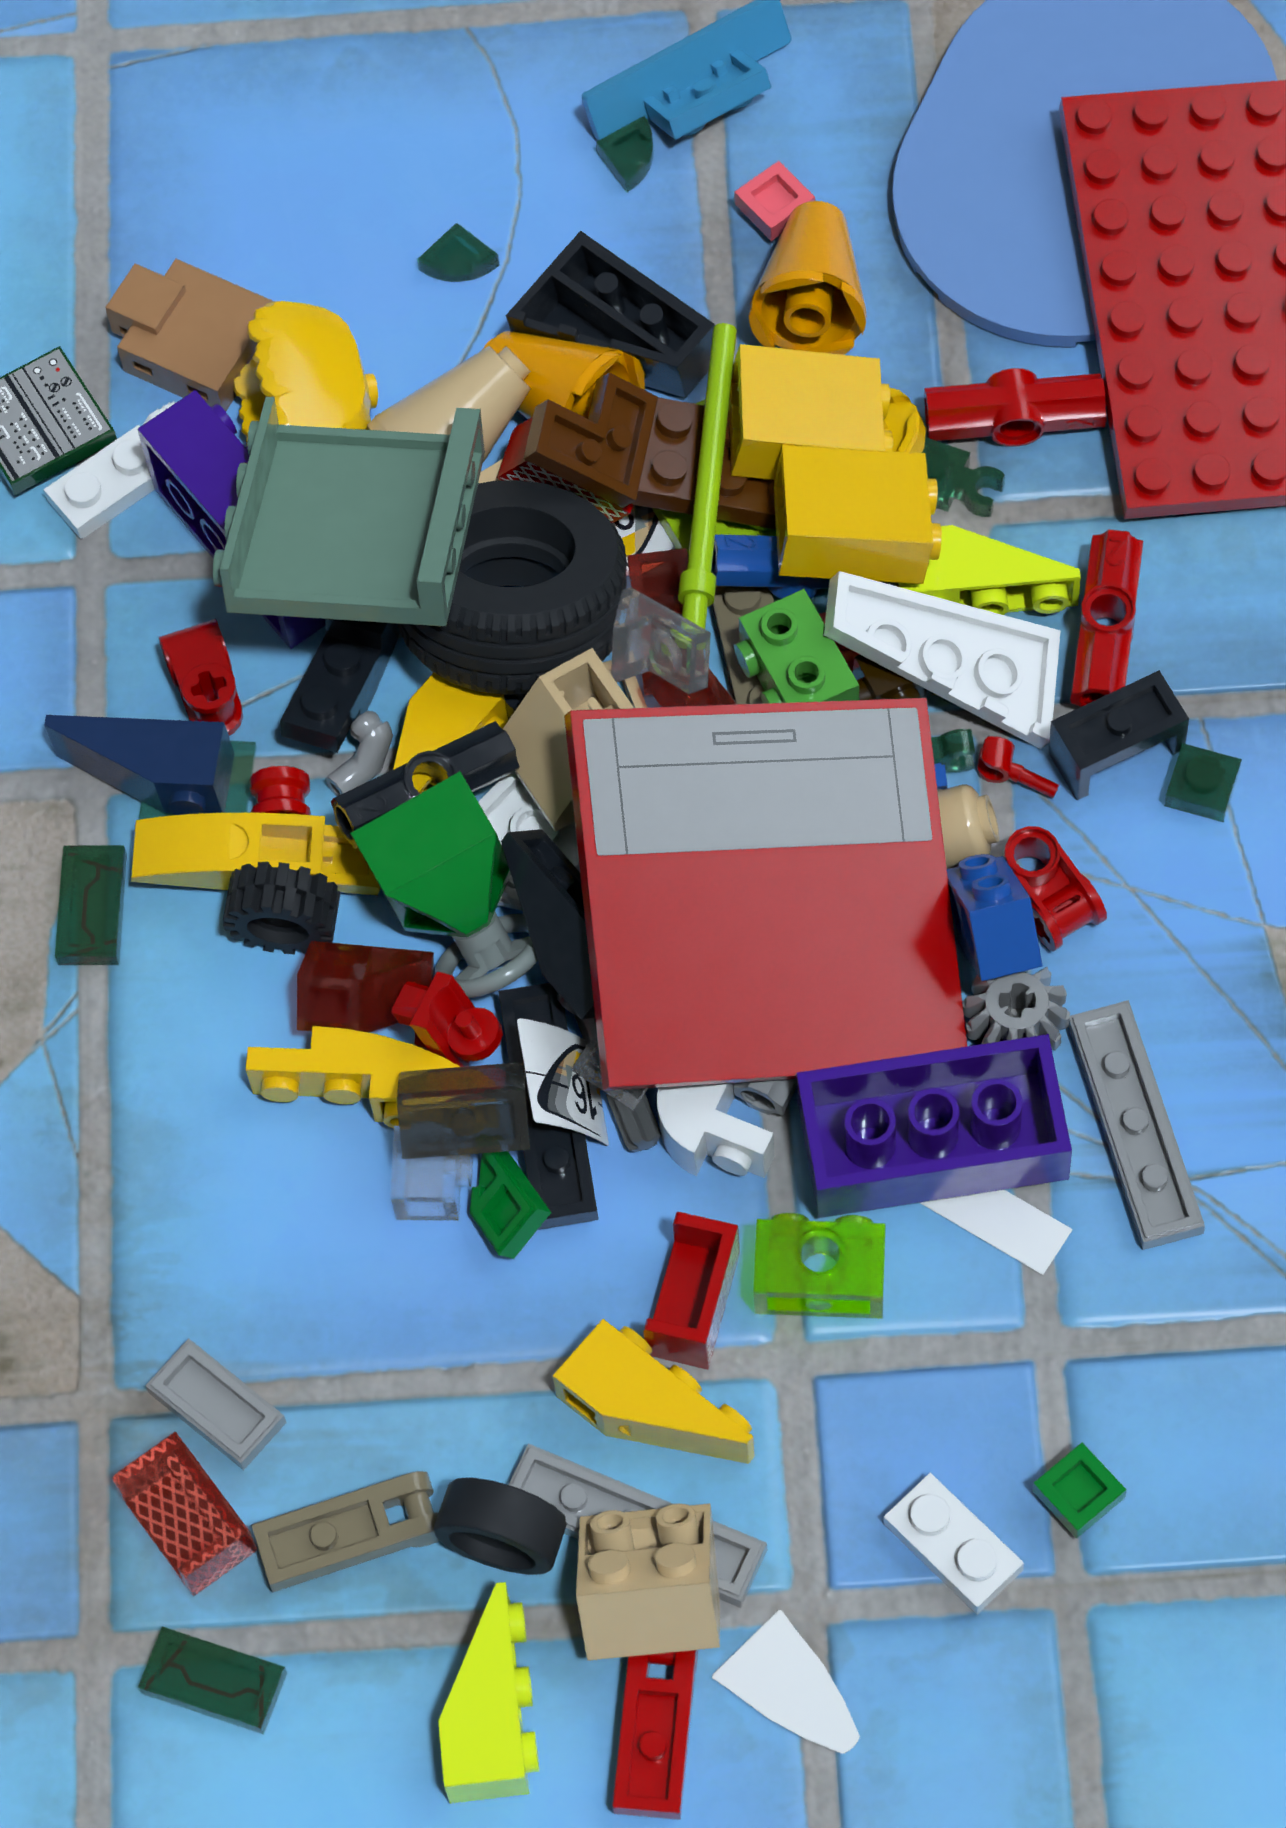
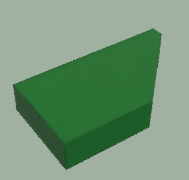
(506, 1204)

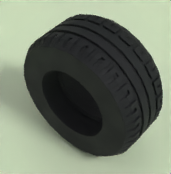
(569, 597)

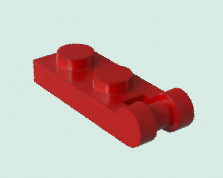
(655, 1737)

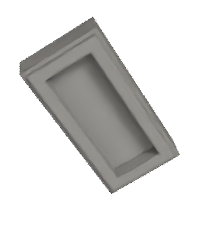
(216, 1404)

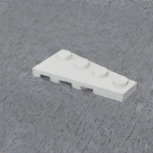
(957, 651)

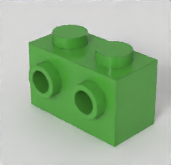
(791, 654)

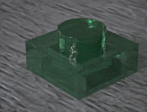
(1202, 782)

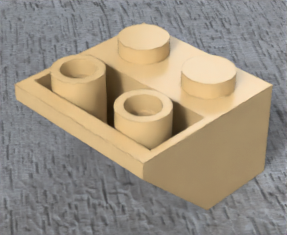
(540, 730)
(648, 1582)

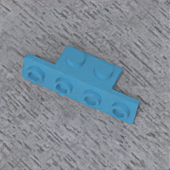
(695, 76)

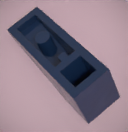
(162, 762)

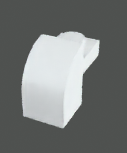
(697, 1125)

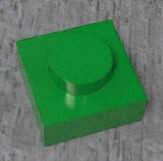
(1079, 1490)

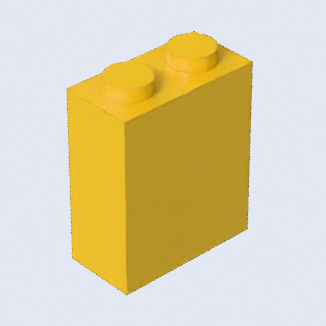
(802, 401)
(855, 514)

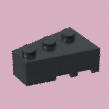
(607, 303)

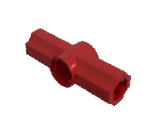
(1015, 407)
(1110, 593)

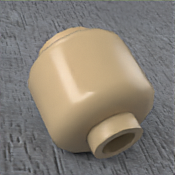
(966, 823)

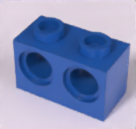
(993, 917)

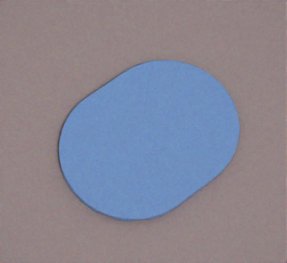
(985, 161)

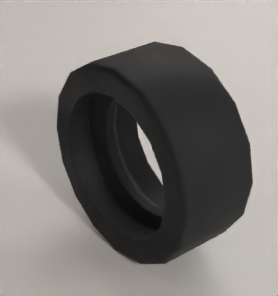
(500, 1526)

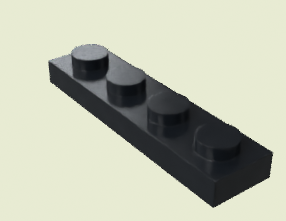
(557, 1156)

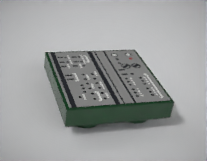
(47, 421)

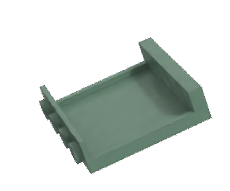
(350, 521)

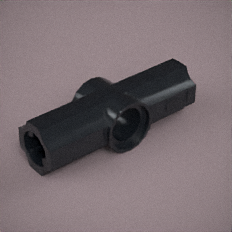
(479, 756)

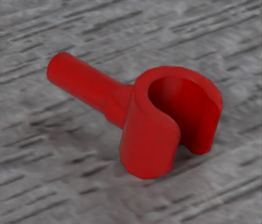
(996, 766)

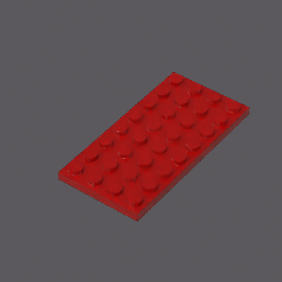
(1187, 288)

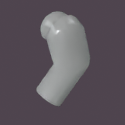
(369, 758)

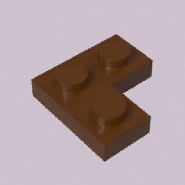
(601, 451)

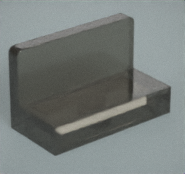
(463, 1110)

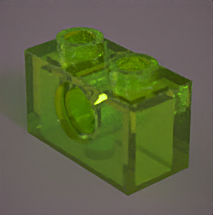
(847, 1290)

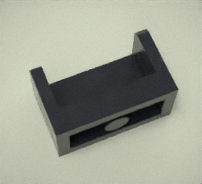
(1115, 730)

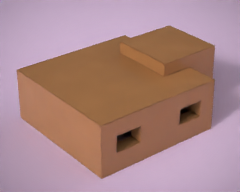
(184, 330)

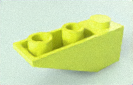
(997, 576)
(482, 1719)

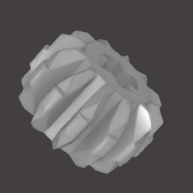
(996, 997)

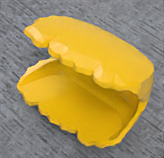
(308, 366)

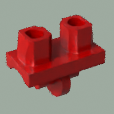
(447, 1020)

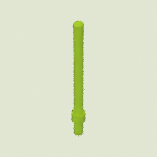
(698, 582)

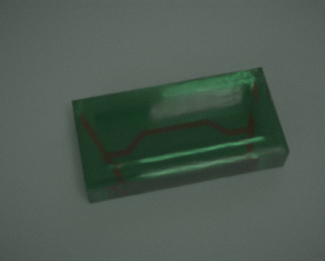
(91, 905)
(212, 1680)

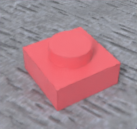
(771, 199)

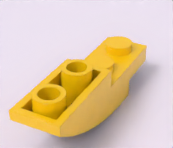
(210, 846)
(341, 1069)

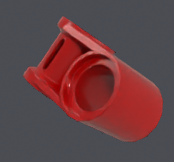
(203, 674)
(1058, 893)

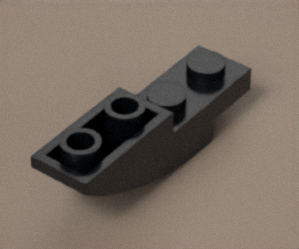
(339, 682)

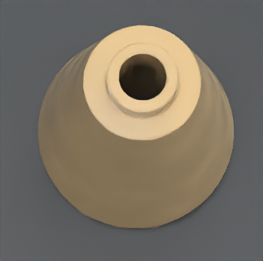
(481, 382)

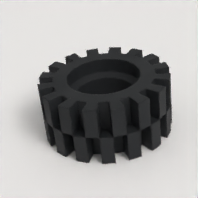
(280, 907)

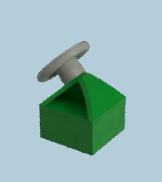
(446, 878)

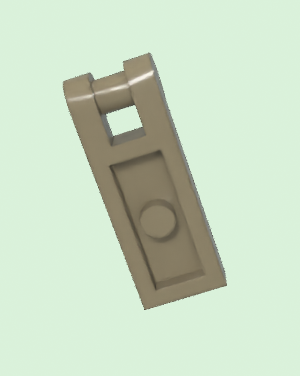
(346, 1531)

